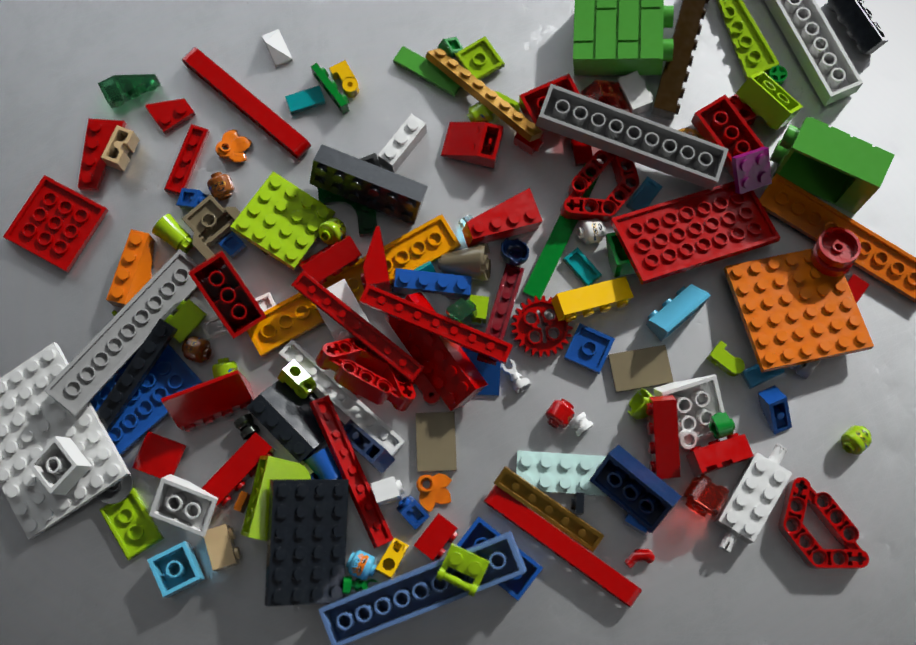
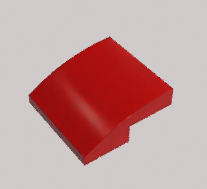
(158, 455)

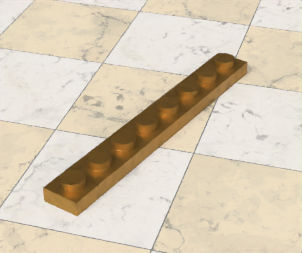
(484, 95)

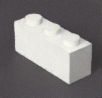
(402, 143)

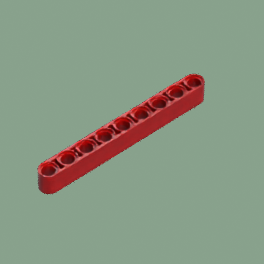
(246, 103)
(563, 546)

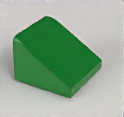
(450, 46)

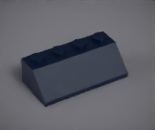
(635, 488)

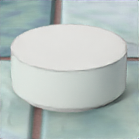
(687, 439)

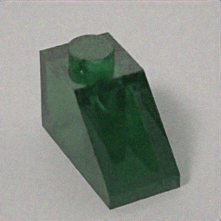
(462, 311)

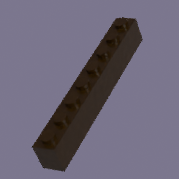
(675, 71)

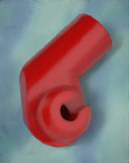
(639, 555)

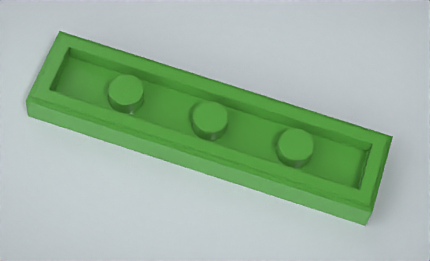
(426, 70)

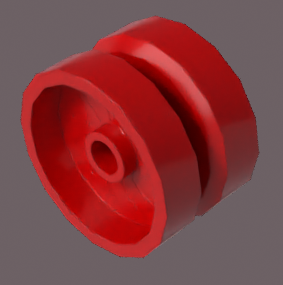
(835, 251)

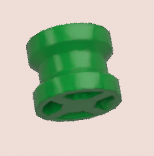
(779, 72)

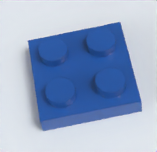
(589, 348)

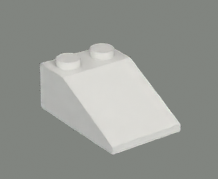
(344, 293)
(183, 505)

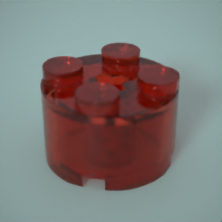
(705, 497)

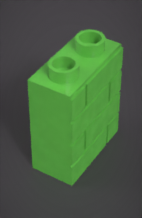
(621, 37)
(831, 164)

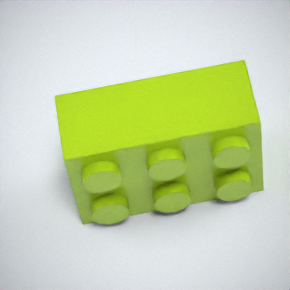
(768, 100)

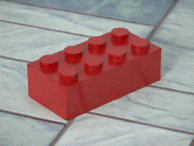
(726, 127)

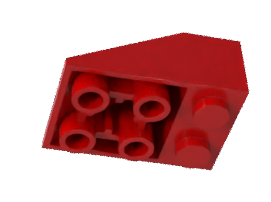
(473, 142)

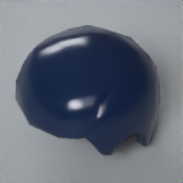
(514, 251)

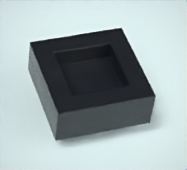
(577, 504)

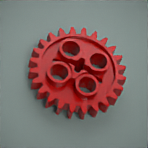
(524, 329)

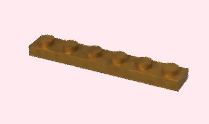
(549, 509)

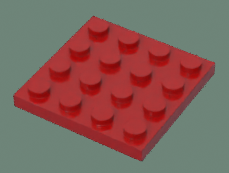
(56, 223)

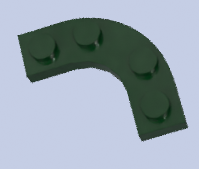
(366, 217)

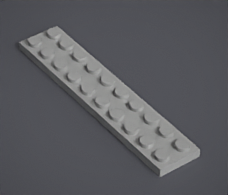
(123, 335)

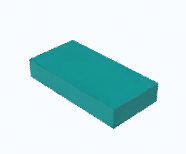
(305, 99)
(582, 267)

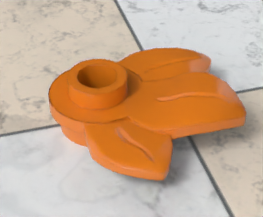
(235, 145)
(436, 492)

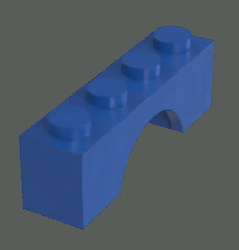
(416, 281)

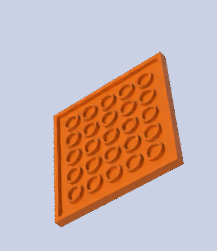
(795, 311)

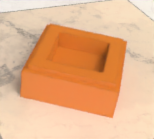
(242, 502)

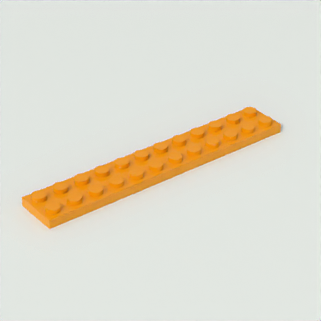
(299, 315)

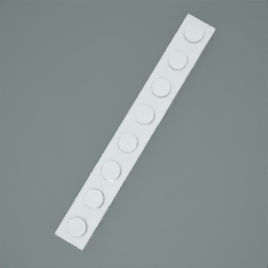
(344, 399)

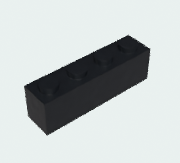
(859, 23)

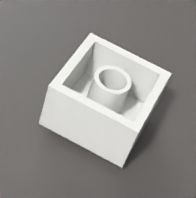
(60, 465)

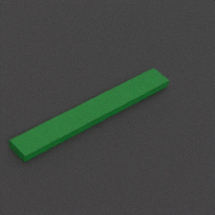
(552, 251)

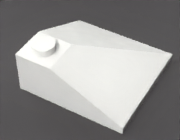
(696, 403)

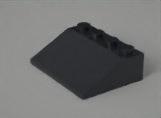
(289, 420)

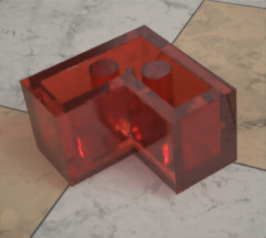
(608, 93)

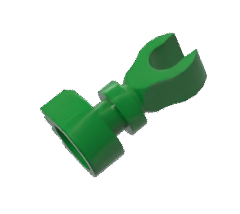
(354, 584)

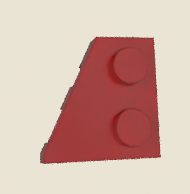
(170, 113)

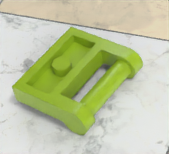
(466, 563)

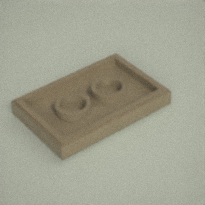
(640, 368)
(436, 441)

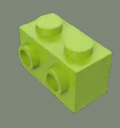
(186, 319)

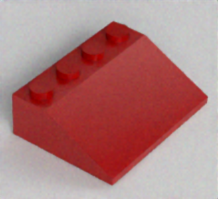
(209, 400)

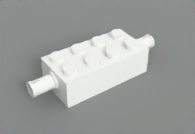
(753, 498)

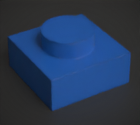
(232, 244)

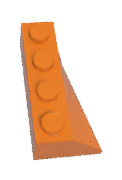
(133, 268)

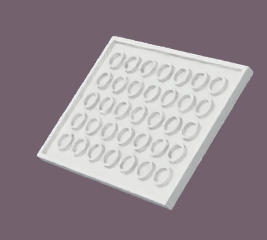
(28, 424)

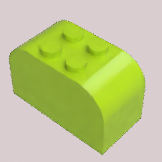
(269, 467)

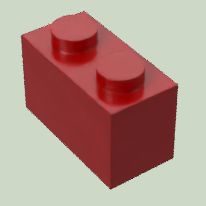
(436, 537)

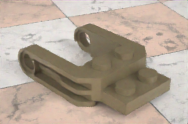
(210, 224)

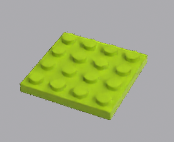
(282, 220)

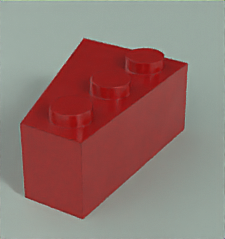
(719, 454)

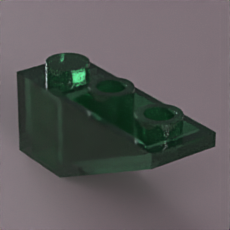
(123, 88)

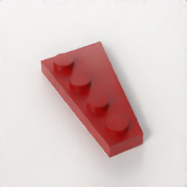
(92, 166)

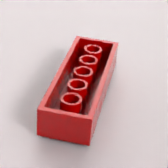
(444, 361)

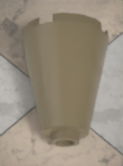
(468, 262)

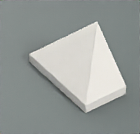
(277, 48)

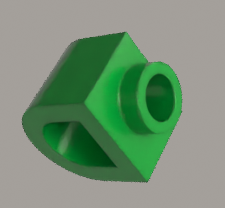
(721, 425)

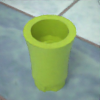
(173, 234)

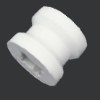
(581, 424)

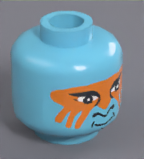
(361, 565)

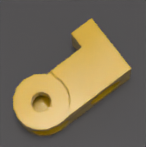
(344, 74)
(392, 558)

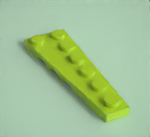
(748, 41)

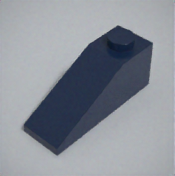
(368, 447)

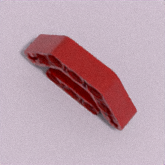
(597, 205)
(365, 373)
(837, 529)

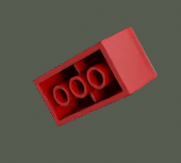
(227, 294)

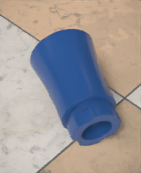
(324, 465)

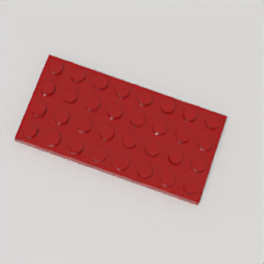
(693, 231)

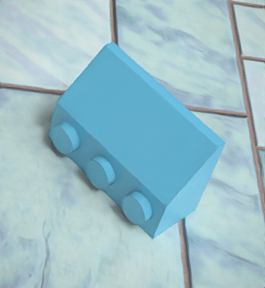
(677, 310)

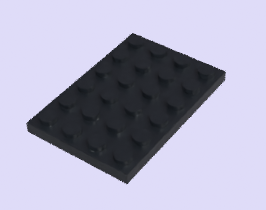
(306, 541)

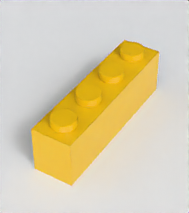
(592, 298)

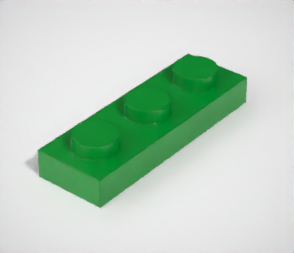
(331, 88)

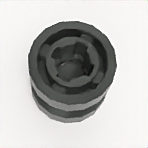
(246, 426)

